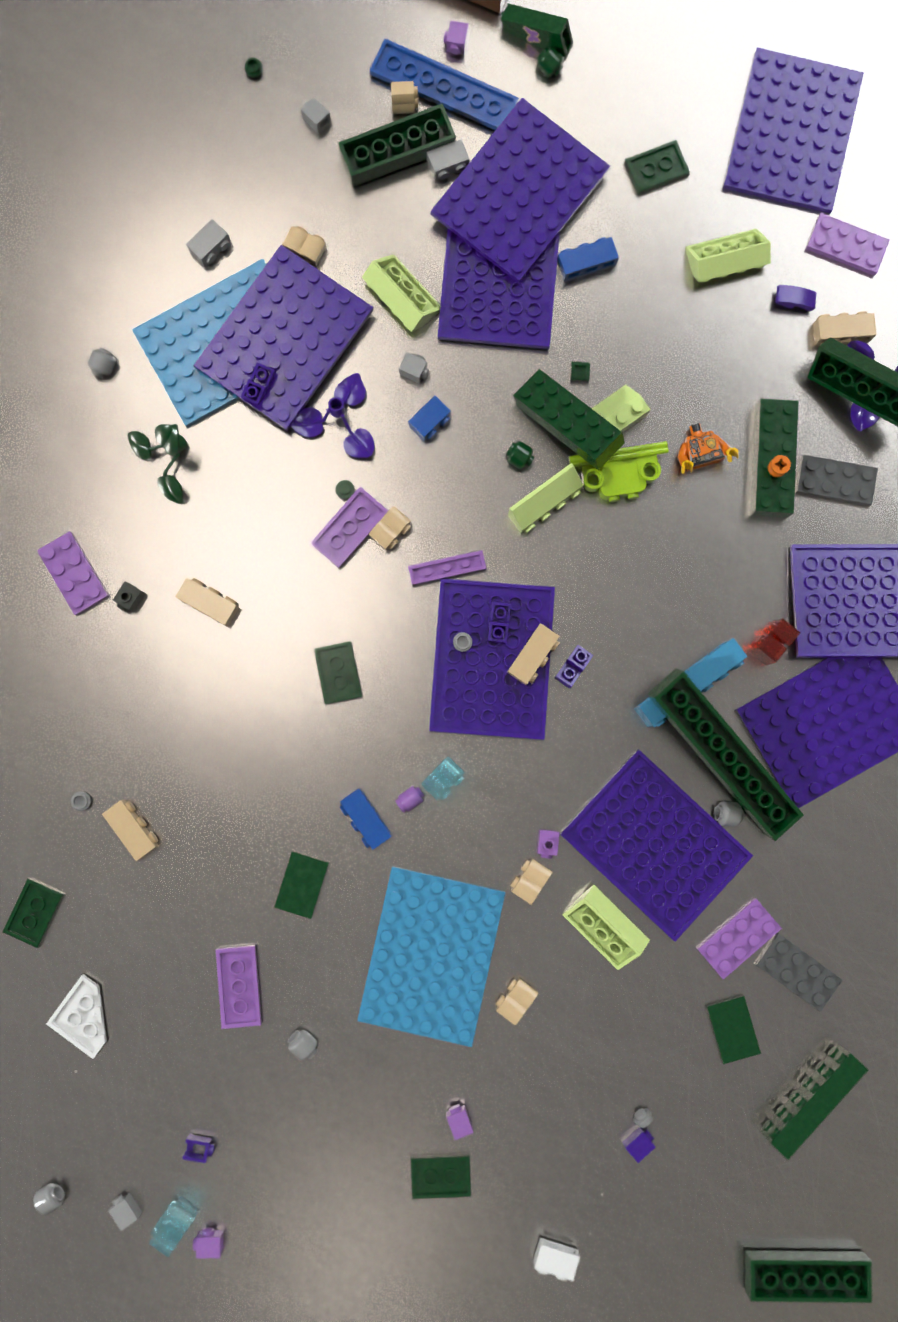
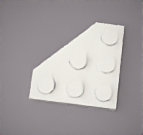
(81, 1017)

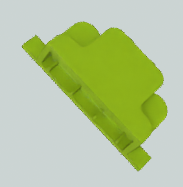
(624, 472)

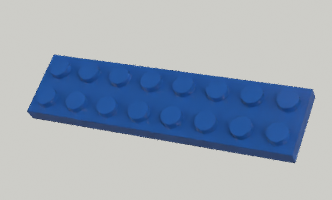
(443, 84)

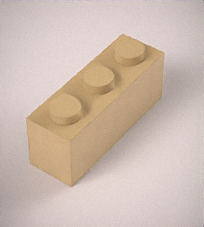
(845, 327)
(207, 601)
(534, 655)
(131, 829)

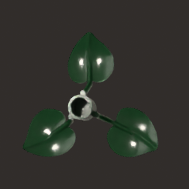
(173, 443)

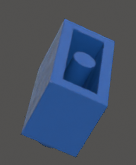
(430, 418)

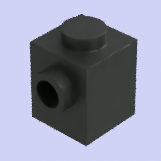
(128, 597)

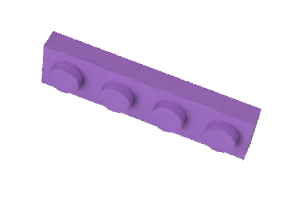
(447, 567)

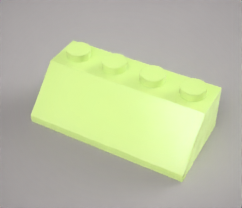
(729, 255)
(401, 292)
(623, 408)
(545, 499)
(606, 928)

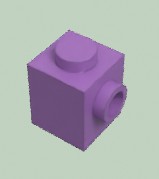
(456, 37)
(547, 843)
(459, 1121)
(209, 1243)

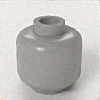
(101, 362)
(729, 813)
(302, 1044)
(48, 1198)

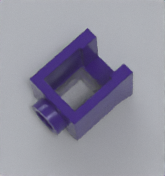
(198, 1148)

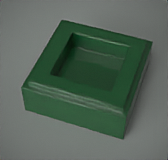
(580, 372)

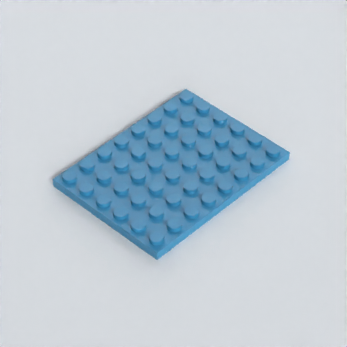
(181, 335)
(431, 956)

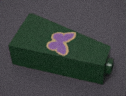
(538, 28)

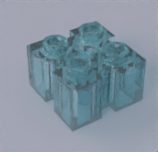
(443, 778)
(173, 1225)

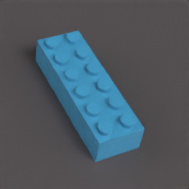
(702, 673)

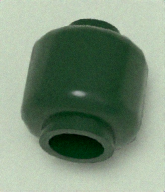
(550, 61)
(520, 454)

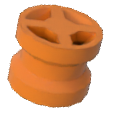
(776, 469)

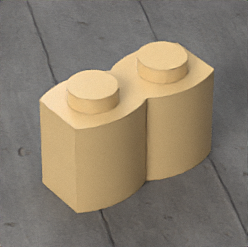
(404, 97)
(305, 245)
(390, 528)
(530, 881)
(516, 1001)

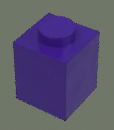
(639, 1144)

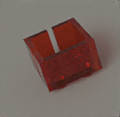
(770, 644)

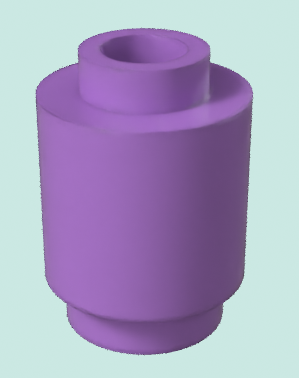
(410, 799)

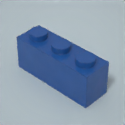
(587, 258)
(365, 819)

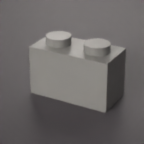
(448, 159)
(208, 243)

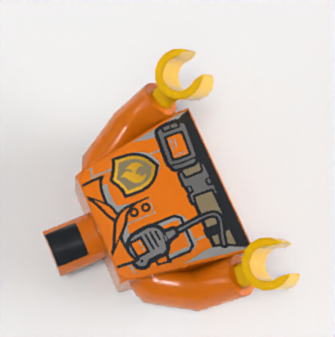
(703, 450)

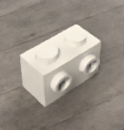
(556, 1259)

